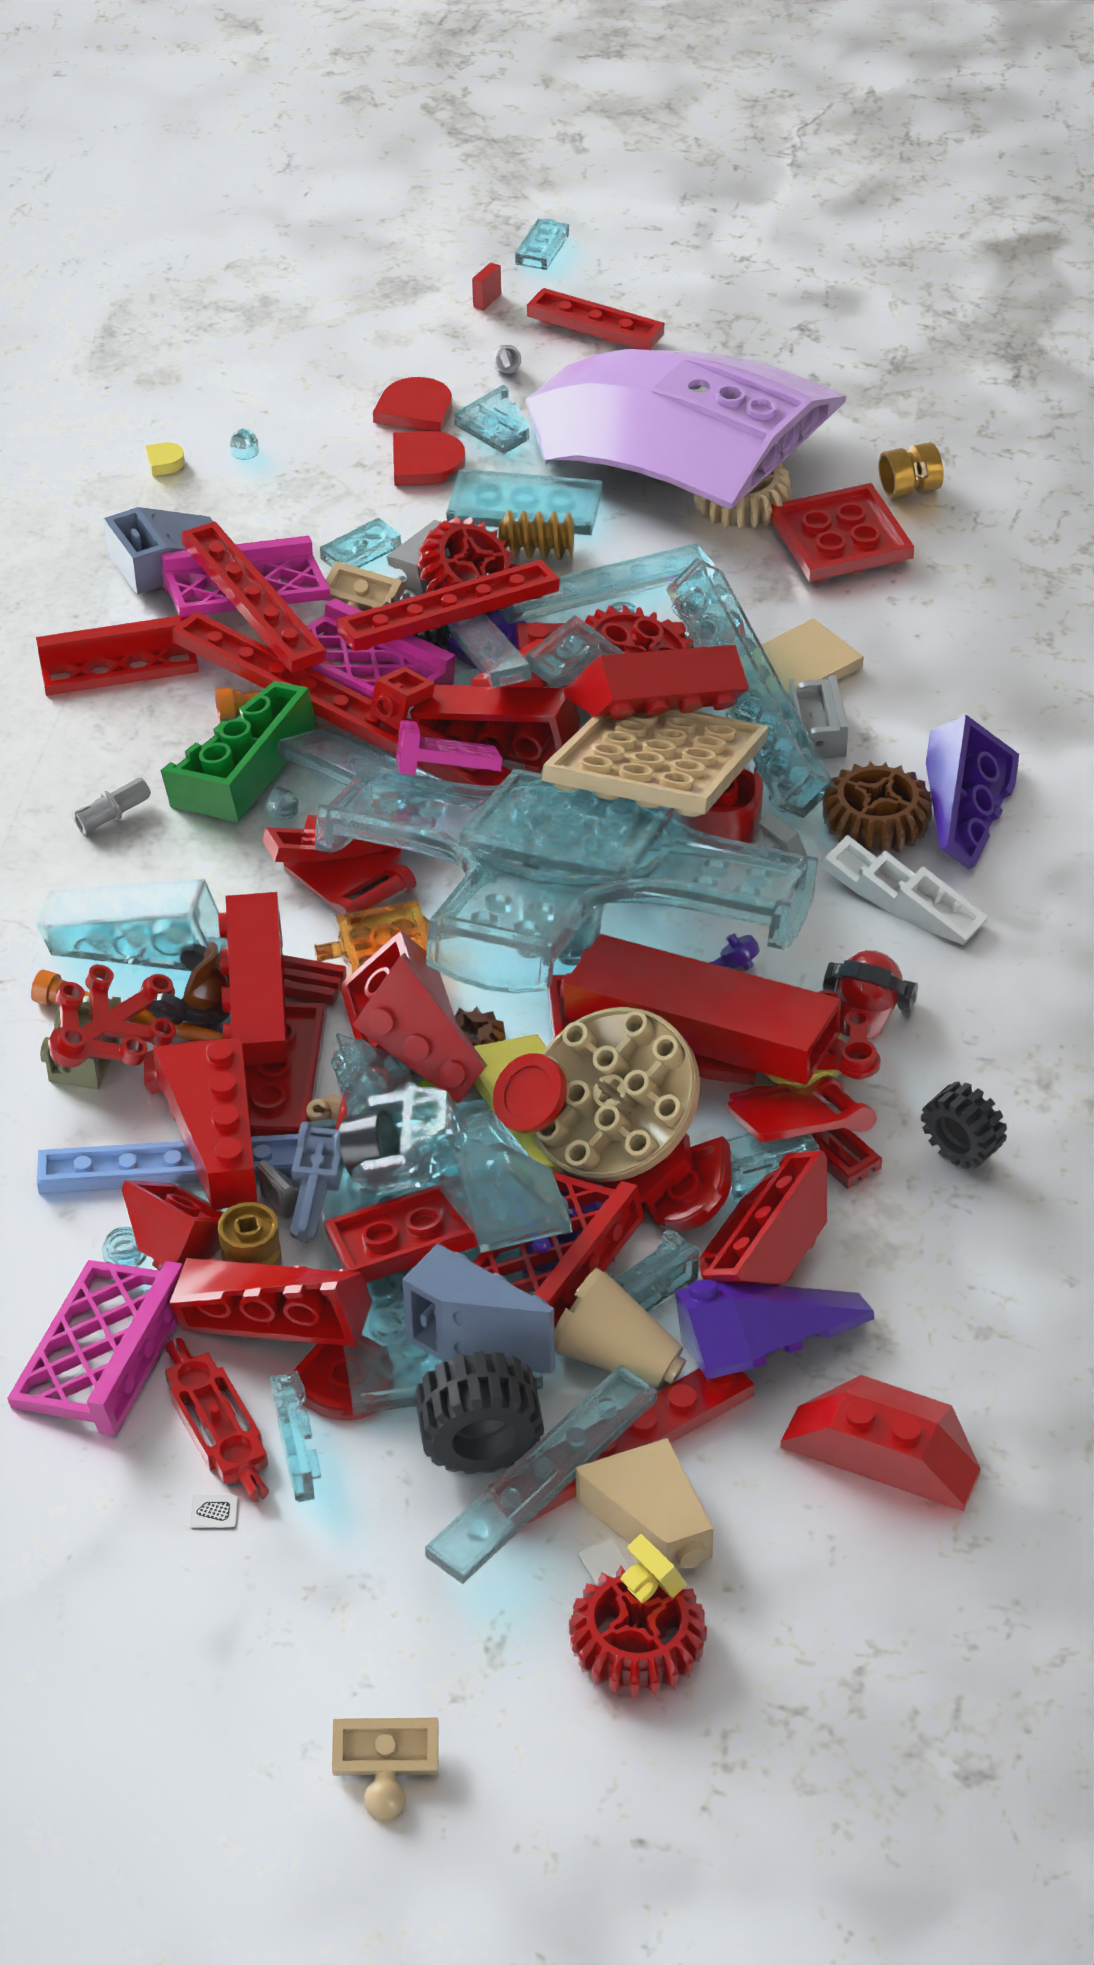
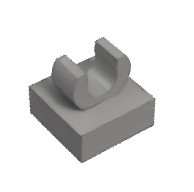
(779, 835)

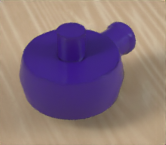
(738, 952)

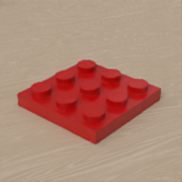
(841, 532)

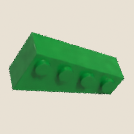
(242, 756)

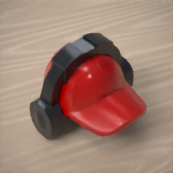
(870, 984)

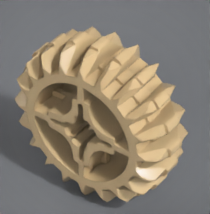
(755, 506)

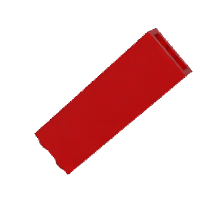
(712, 1006)

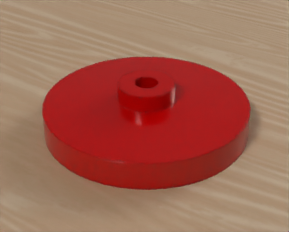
(529, 1093)

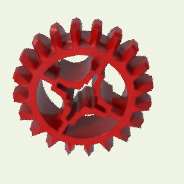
(471, 549)
(632, 1646)

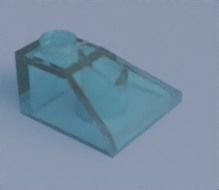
(509, 1197)

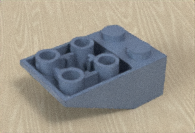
(139, 538)
(466, 1310)

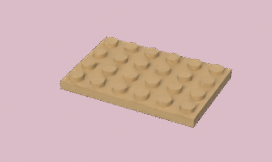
(657, 759)

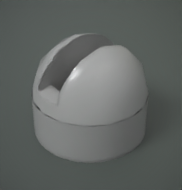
(510, 355)

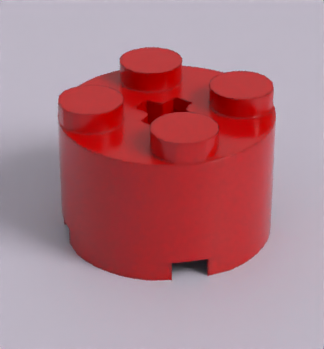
(735, 812)

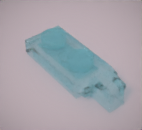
(294, 1429)

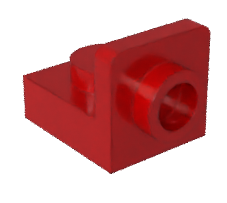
(397, 693)

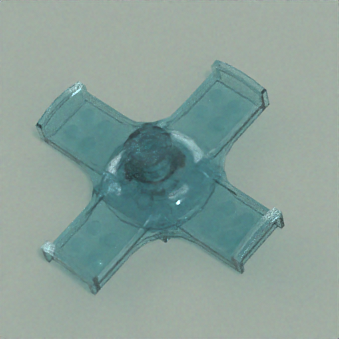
(549, 863)

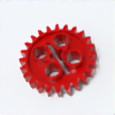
(636, 631)

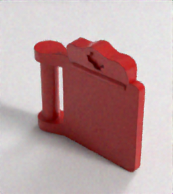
(341, 878)
(789, 1112)

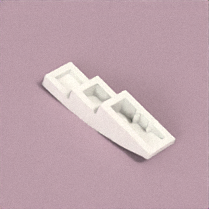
(908, 895)

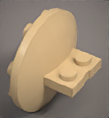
(626, 1096)

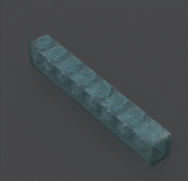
(788, 758)

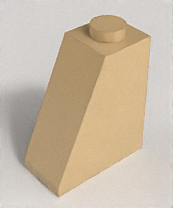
(648, 1496)

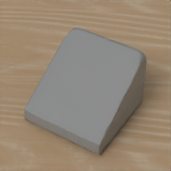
(277, 1189)

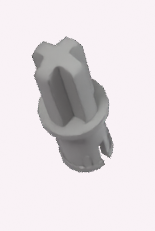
(111, 805)

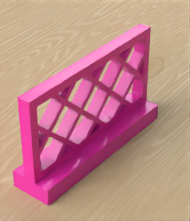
(274, 559)
(410, 652)
(415, 748)
(134, 1348)

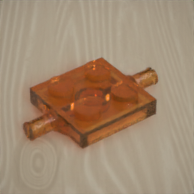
(369, 930)

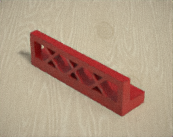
(115, 649)

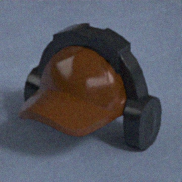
(202, 992)

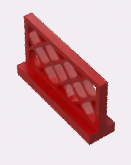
(596, 1247)

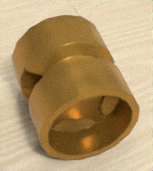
(905, 471)
(250, 1234)

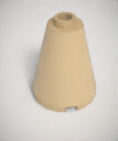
(614, 1330)

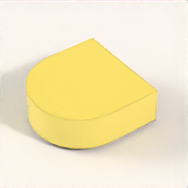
(165, 458)

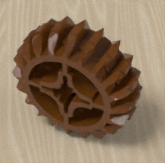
(877, 807)

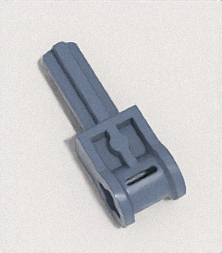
(315, 1170)

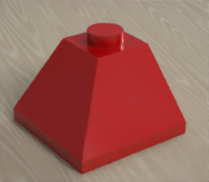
(171, 1222)

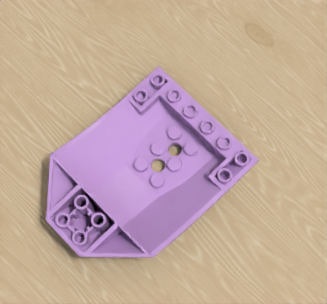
(642, 417)

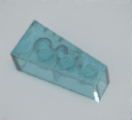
(131, 922)

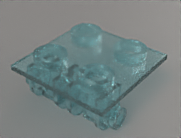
(366, 1071)

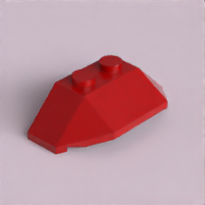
(771, 1224)
(888, 1438)

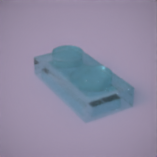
(542, 244)
(362, 544)

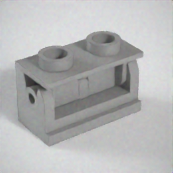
(822, 714)

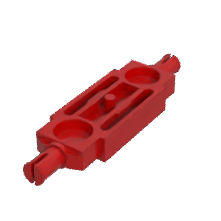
(234, 1452)

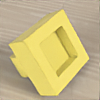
(650, 1571)

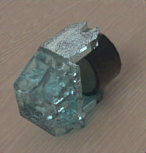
(429, 1139)

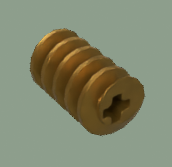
(538, 534)

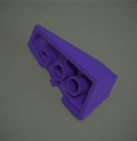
(967, 782)
(736, 1324)

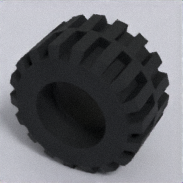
(478, 1412)

